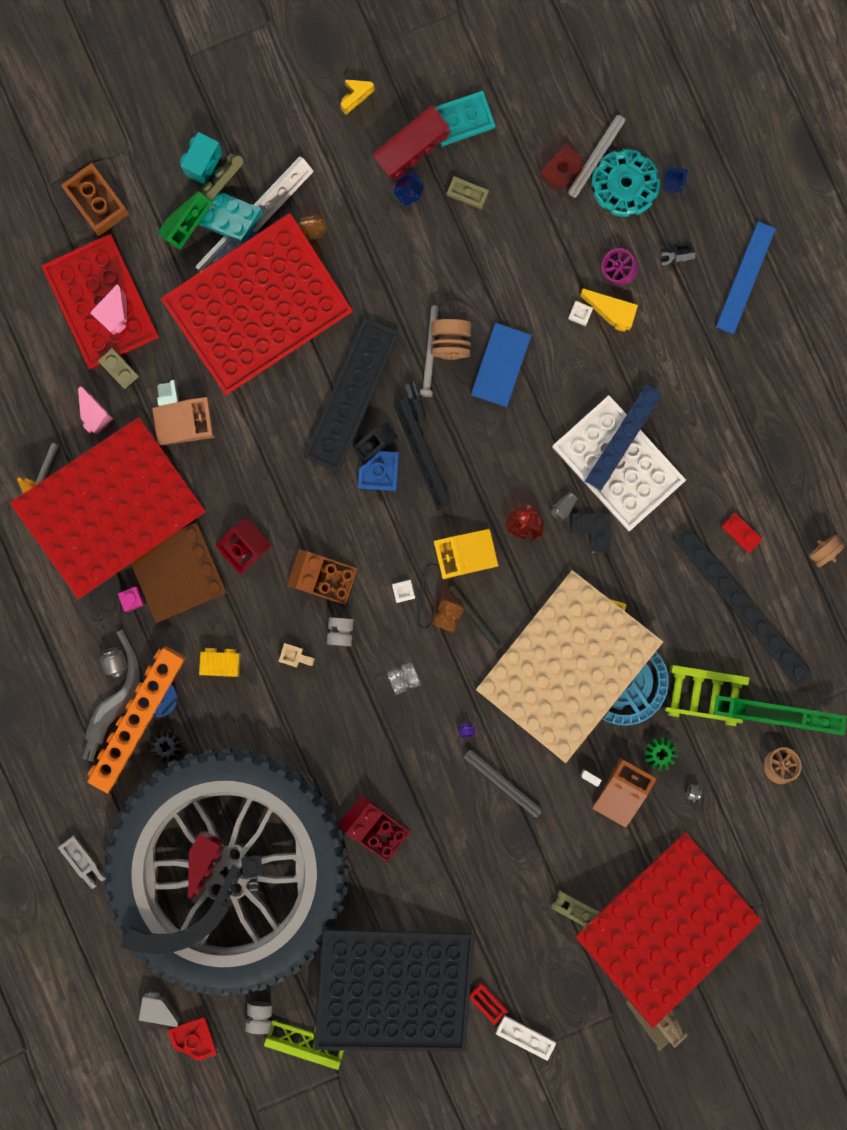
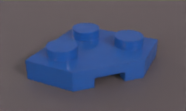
(380, 472)

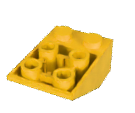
(465, 553)

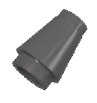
(564, 506)

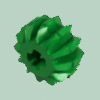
(657, 748)

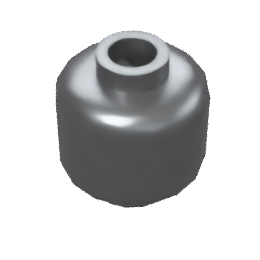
(113, 662)

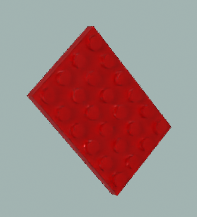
(82, 282)

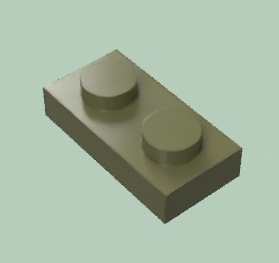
(467, 192)
(118, 368)

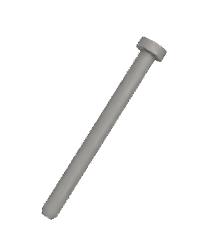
(429, 359)

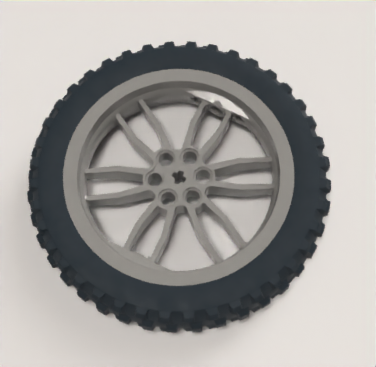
(318, 857)

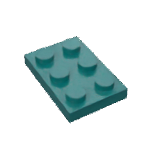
(466, 117)
(231, 217)

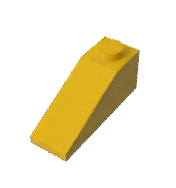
(613, 310)

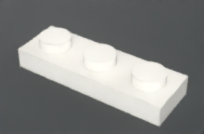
(525, 1037)

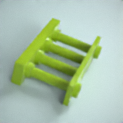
(698, 677)

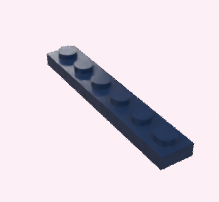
(623, 437)

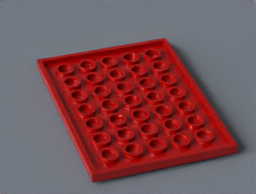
(257, 304)
(107, 508)
(668, 929)

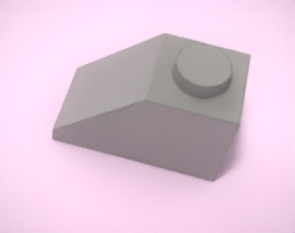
(158, 1010)

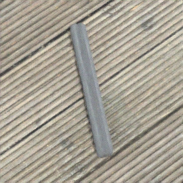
(596, 156)

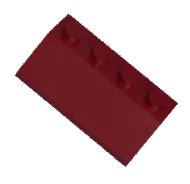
(412, 143)

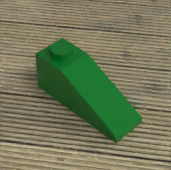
(184, 220)

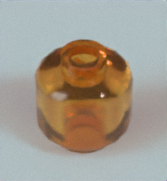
(312, 226)

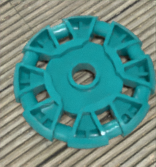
(617, 190)

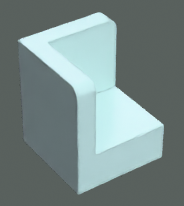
(168, 393)

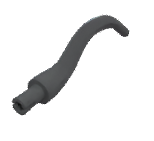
(113, 706)

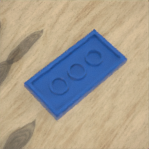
(501, 365)

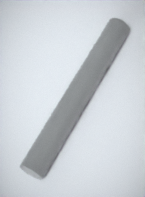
(47, 463)

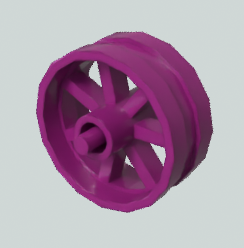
(619, 266)

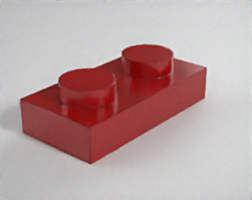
(741, 533)

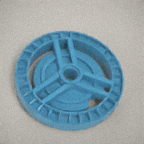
(638, 693)

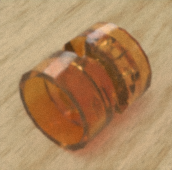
(447, 616)

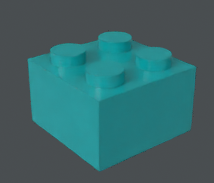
(201, 158)

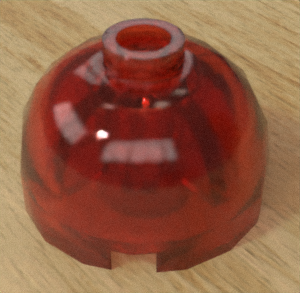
(525, 522)

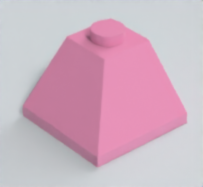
(112, 311)
(92, 413)

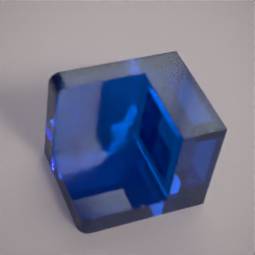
(675, 179)
(408, 189)

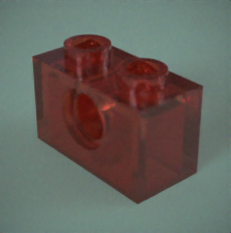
(565, 157)

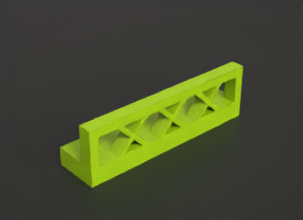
(298, 1049)

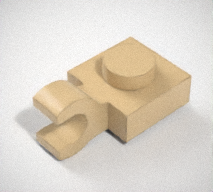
(293, 655)

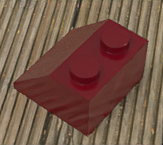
(243, 545)

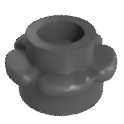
(693, 792)

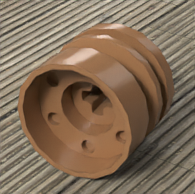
(451, 333)

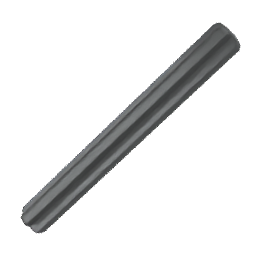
(504, 784)

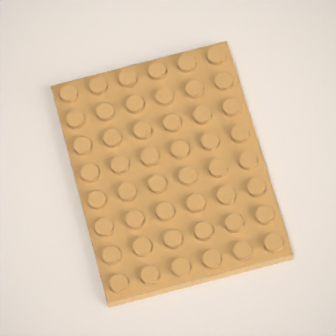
(569, 666)

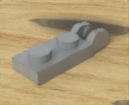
(81, 860)

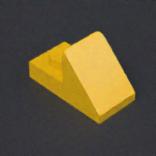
(359, 90)

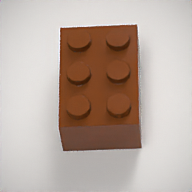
(95, 199)

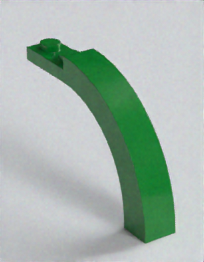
(780, 715)

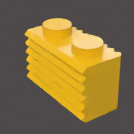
(220, 664)

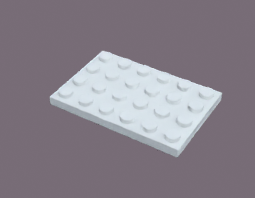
(641, 477)

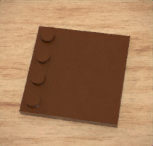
(178, 574)

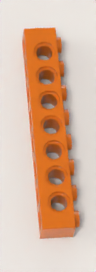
(106, 781)

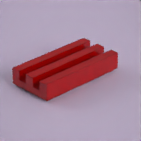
(477, 991)

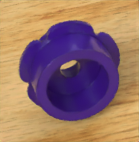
(466, 730)

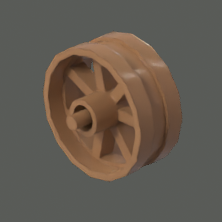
(827, 551)
(782, 765)

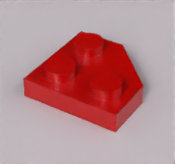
(193, 1039)

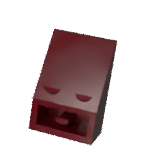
(374, 828)
(201, 855)

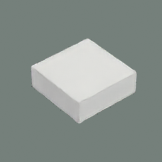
(580, 313)
(403, 591)
(591, 778)

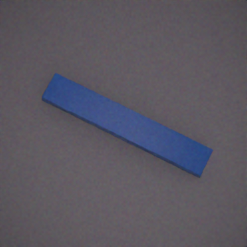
(745, 278)

